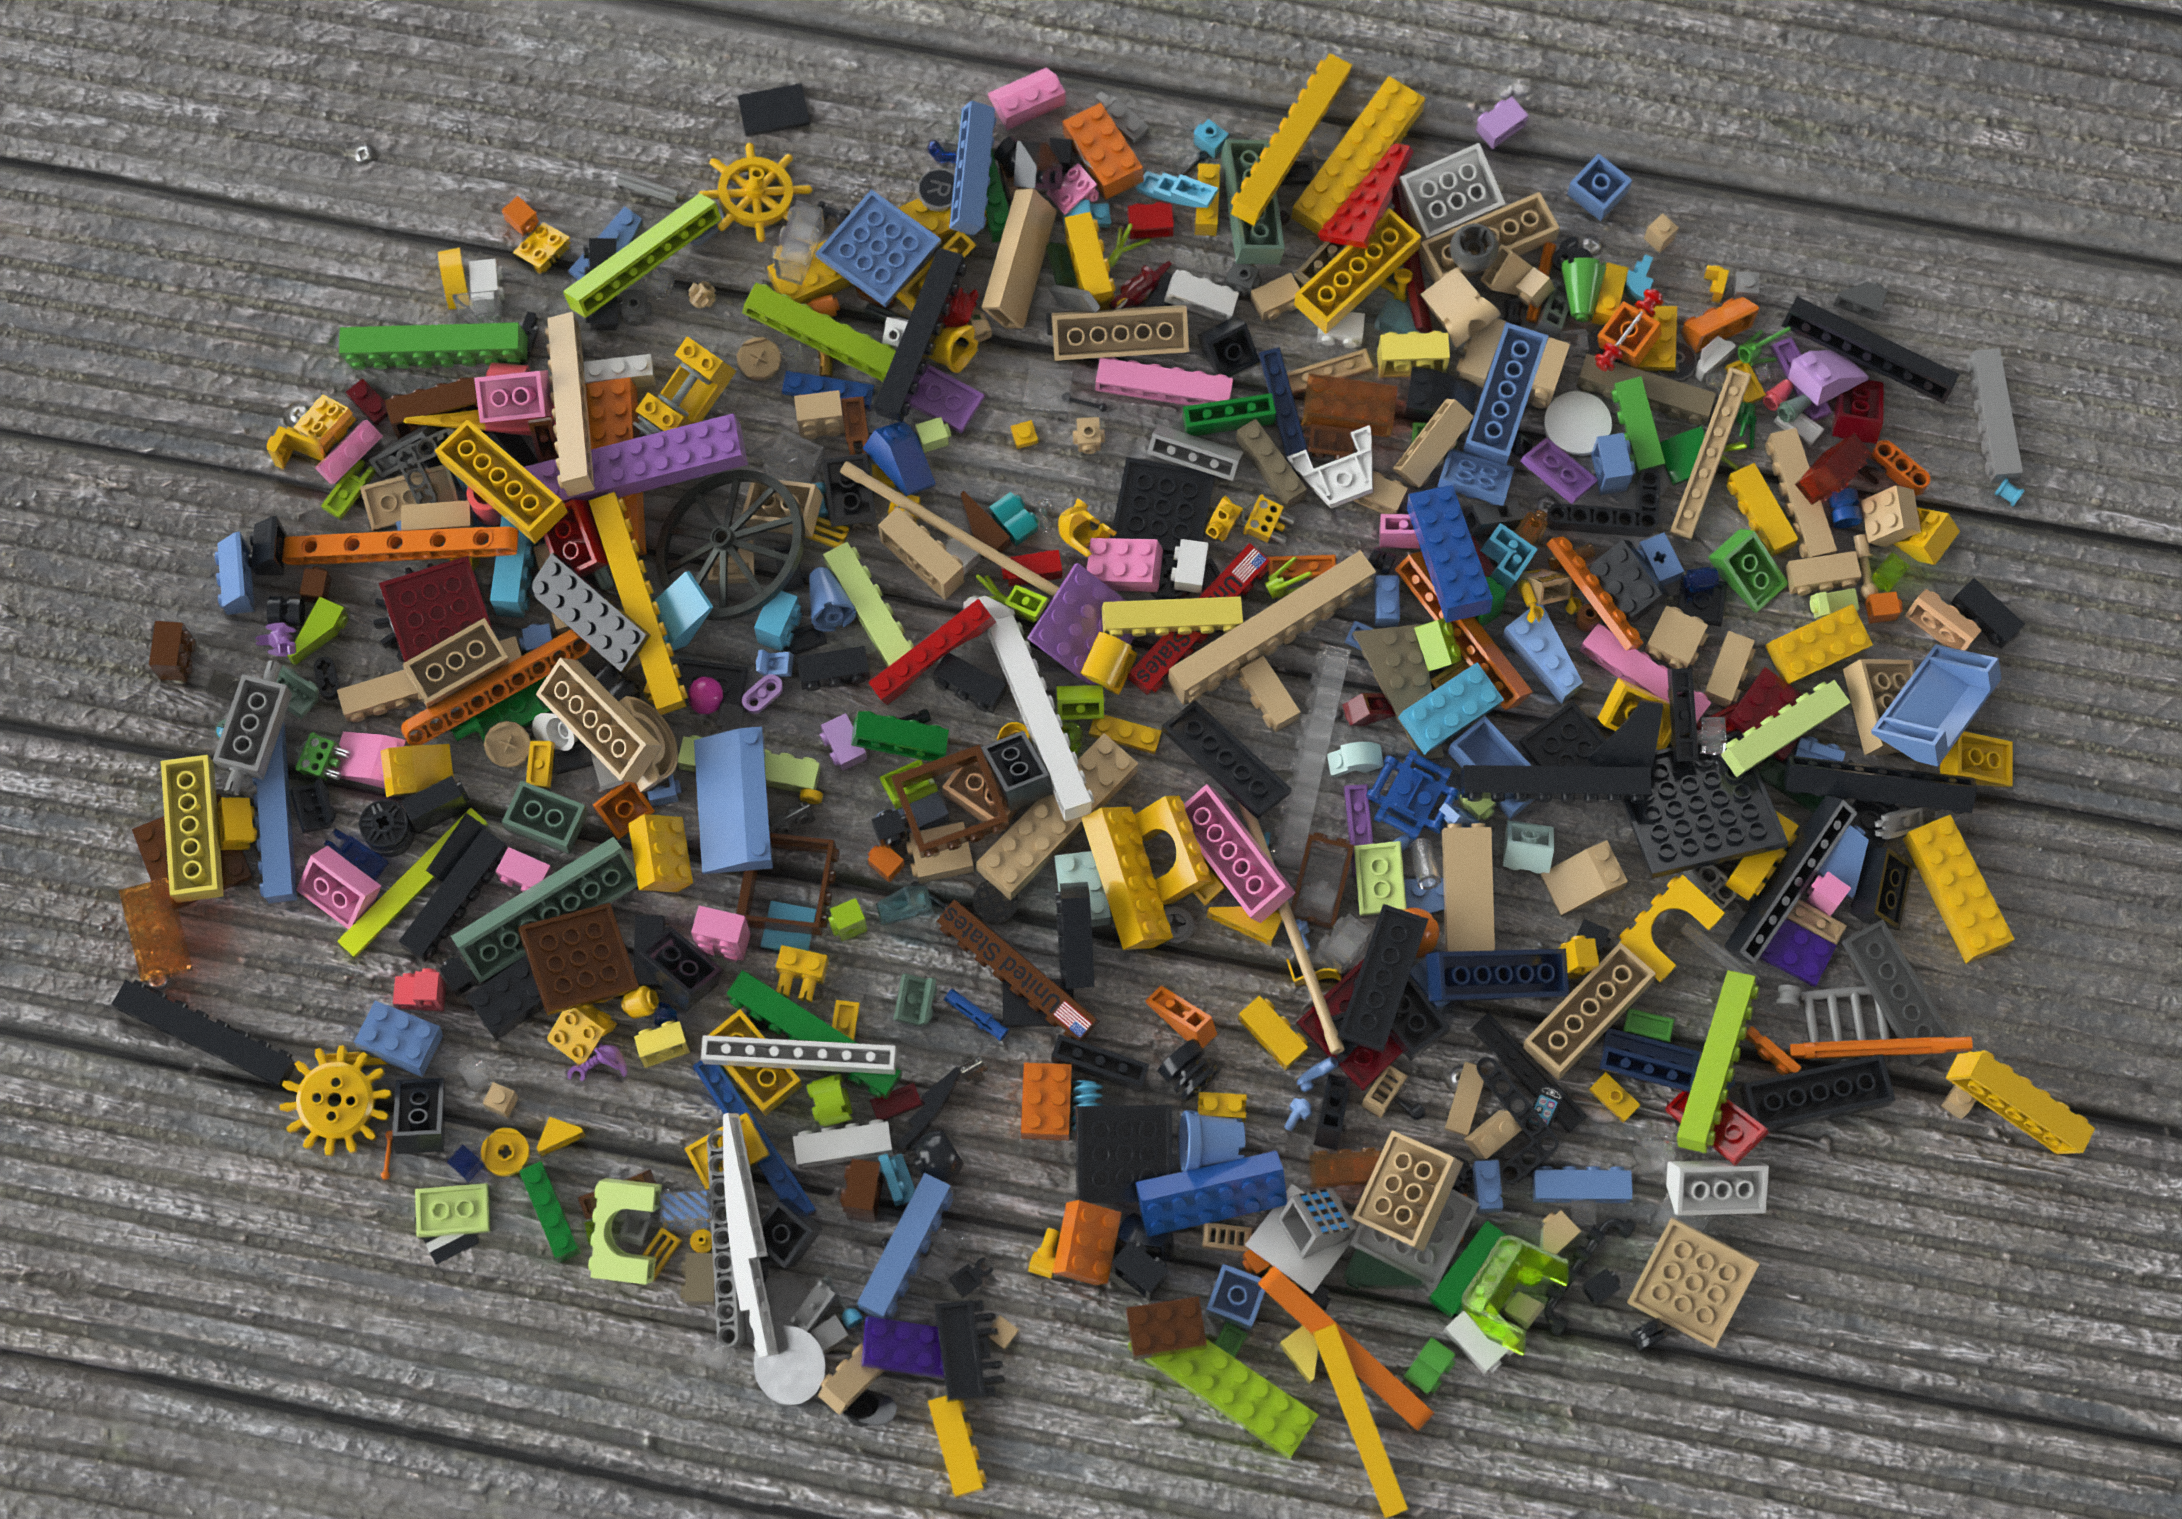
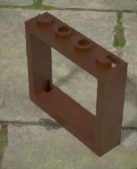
(939, 767)
(801, 844)

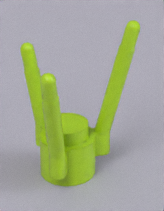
(1278, 587)

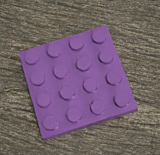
(1074, 620)

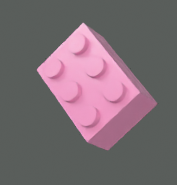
(1126, 563)
(721, 933)

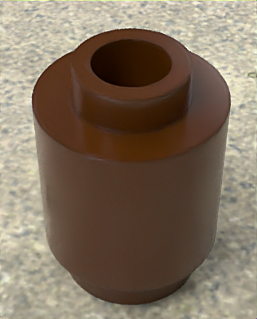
(1587, 618)

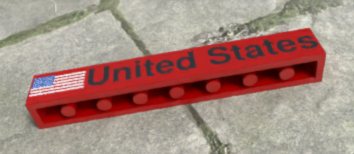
(1173, 647)

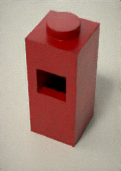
(1044, 564)

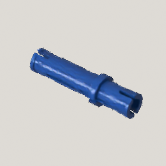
(983, 1019)

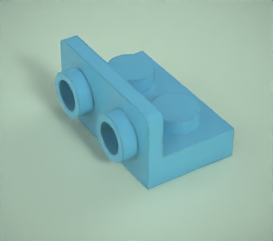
(897, 1178)

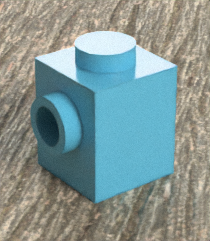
(1210, 138)

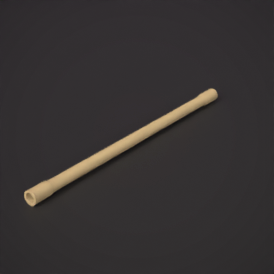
(860, 476)
(1330, 1032)

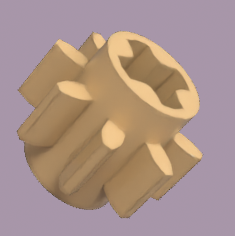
(702, 294)

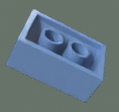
(234, 575)

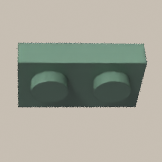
(304, 693)
(915, 1000)

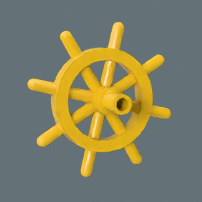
(754, 191)

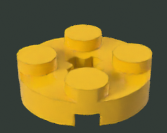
(513, 1163)

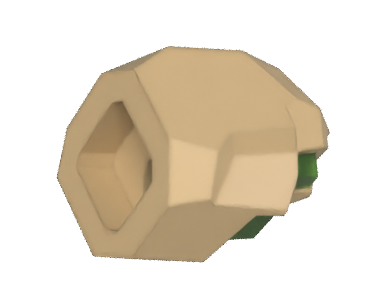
(981, 326)

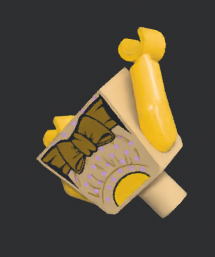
(1546, 587)

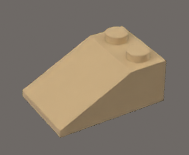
(1584, 878)

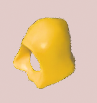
(952, 354)

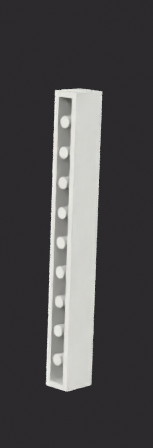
(1040, 719)

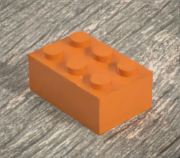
(1046, 1101)
(1087, 1242)

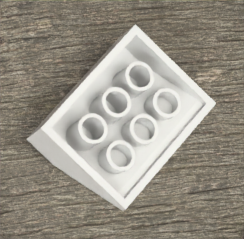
(1450, 192)

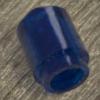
(1701, 579)

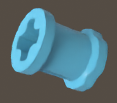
(2009, 492)

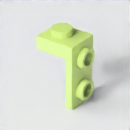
(1827, 603)

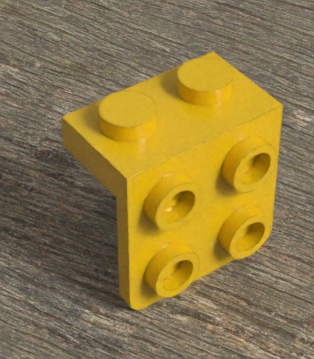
(289, 439)
(580, 1031)

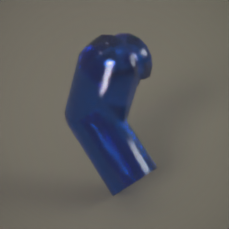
(939, 154)

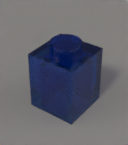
(465, 1163)

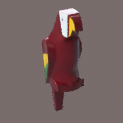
(1139, 287)

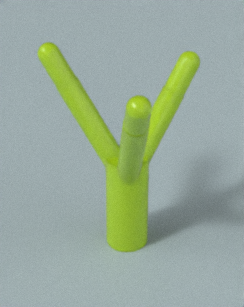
(1120, 243)
(1731, 447)
(989, 584)

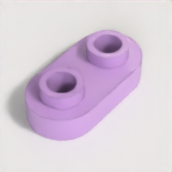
(761, 694)

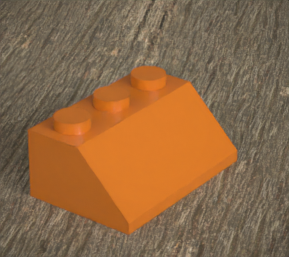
(1724, 321)

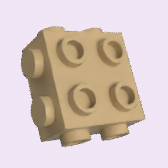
(1677, 638)

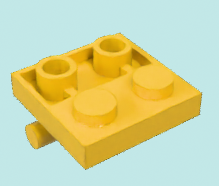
(326, 421)

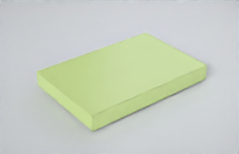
(1379, 877)
(452, 1210)

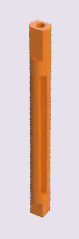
(1887, 1047)

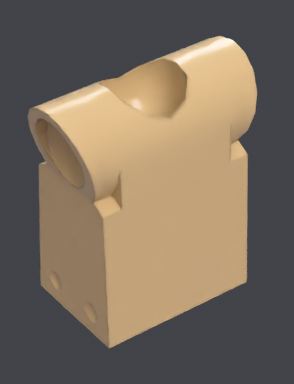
(1459, 306)

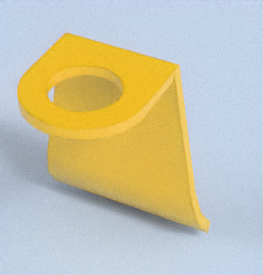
(1320, 974)

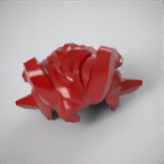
(961, 309)

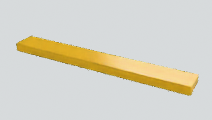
(1360, 1420)

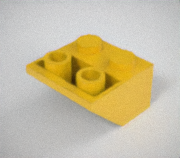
(1936, 535)

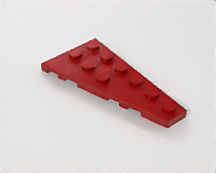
(1368, 202)

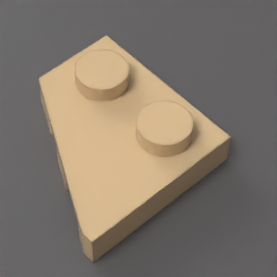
(735, 574)

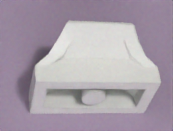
(1713, 356)

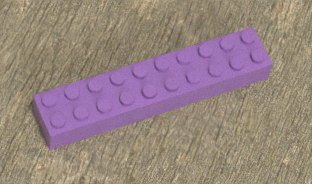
(657, 459)

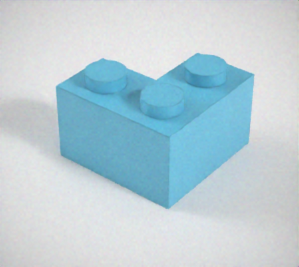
(1510, 552)

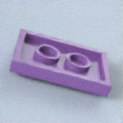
(946, 398)
(1559, 470)

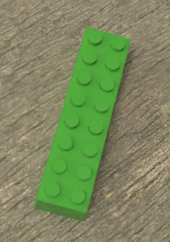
(433, 345)

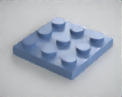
(1476, 477)

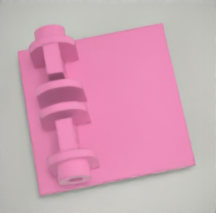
(1074, 188)

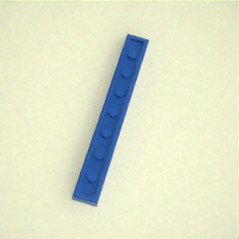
(773, 1166)

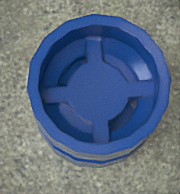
(1845, 512)

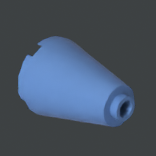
(828, 601)

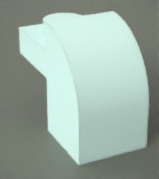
(1355, 757)

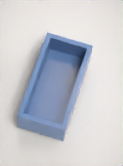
(1487, 746)

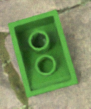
(1748, 569)

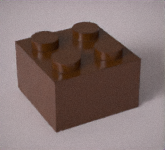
(171, 651)

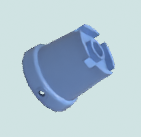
(1209, 1140)

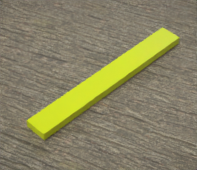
(396, 898)

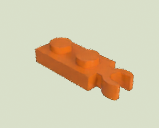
(1770, 1052)

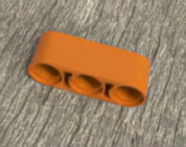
(1897, 457)

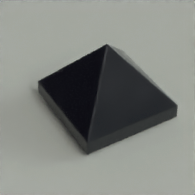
(1521, 445)

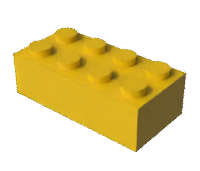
(1088, 258)
(1819, 644)
(763, 1085)

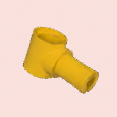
(1043, 1260)

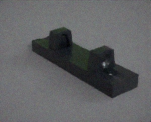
(1682, 715)

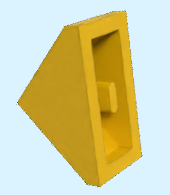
(557, 1135)

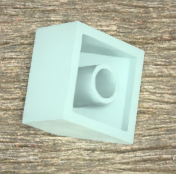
(1528, 847)

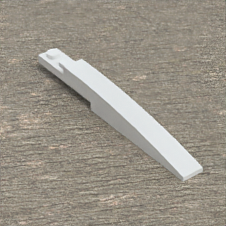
(746, 1236)

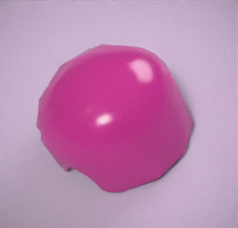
(705, 695)

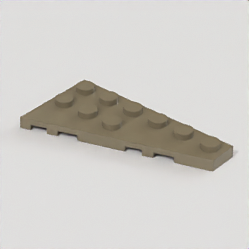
(1399, 670)

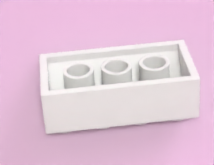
(1717, 1187)

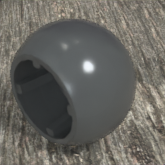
(1476, 237)

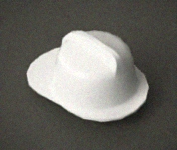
(550, 728)

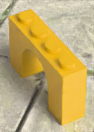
(1189, 867)
(1681, 896)

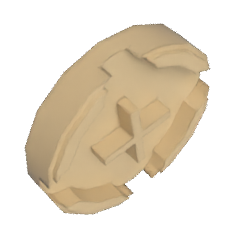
(759, 359)
(507, 744)

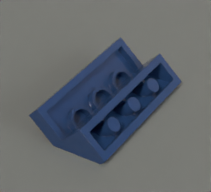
(1649, 1060)

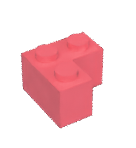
(420, 991)

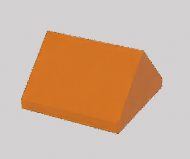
(621, 807)

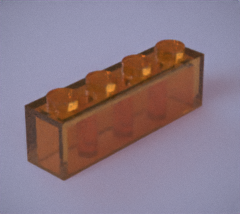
(1342, 1168)

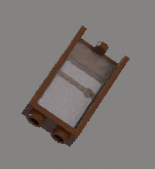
(1324, 861)

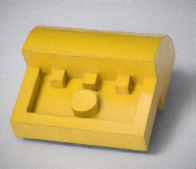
(1109, 662)

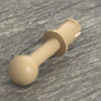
(1863, 554)

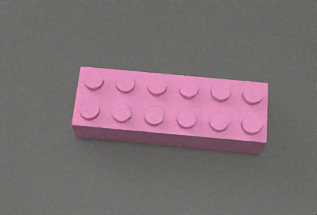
(1236, 855)

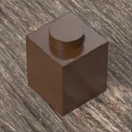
(315, 584)

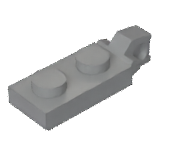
(1126, 121)

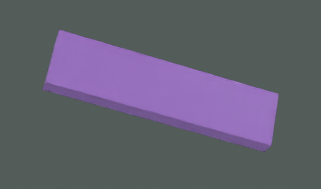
(1785, 352)
(1358, 818)

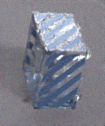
(685, 1209)

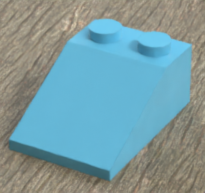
(683, 610)

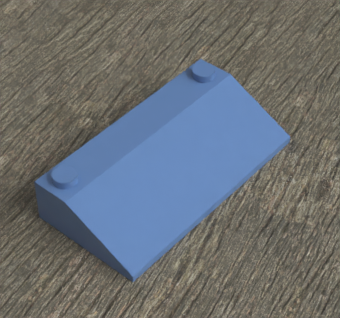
(1938, 703)
(733, 801)

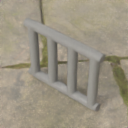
(1831, 996)

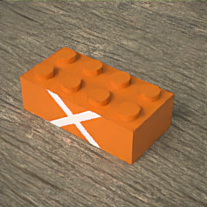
(1103, 151)

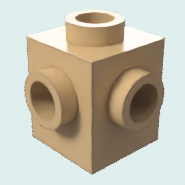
(1088, 435)

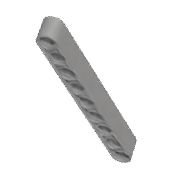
(721, 1252)

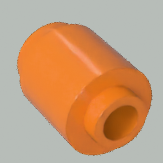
(825, 305)

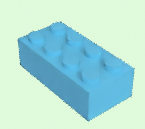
(513, 578)
(1450, 708)

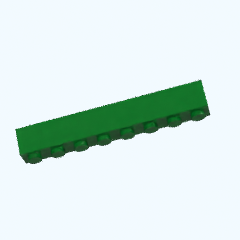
(799, 1025)

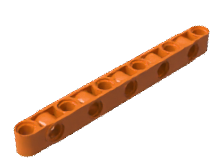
(415, 545)

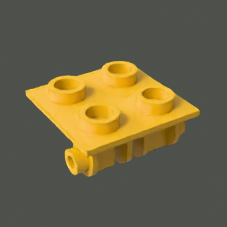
(542, 246)

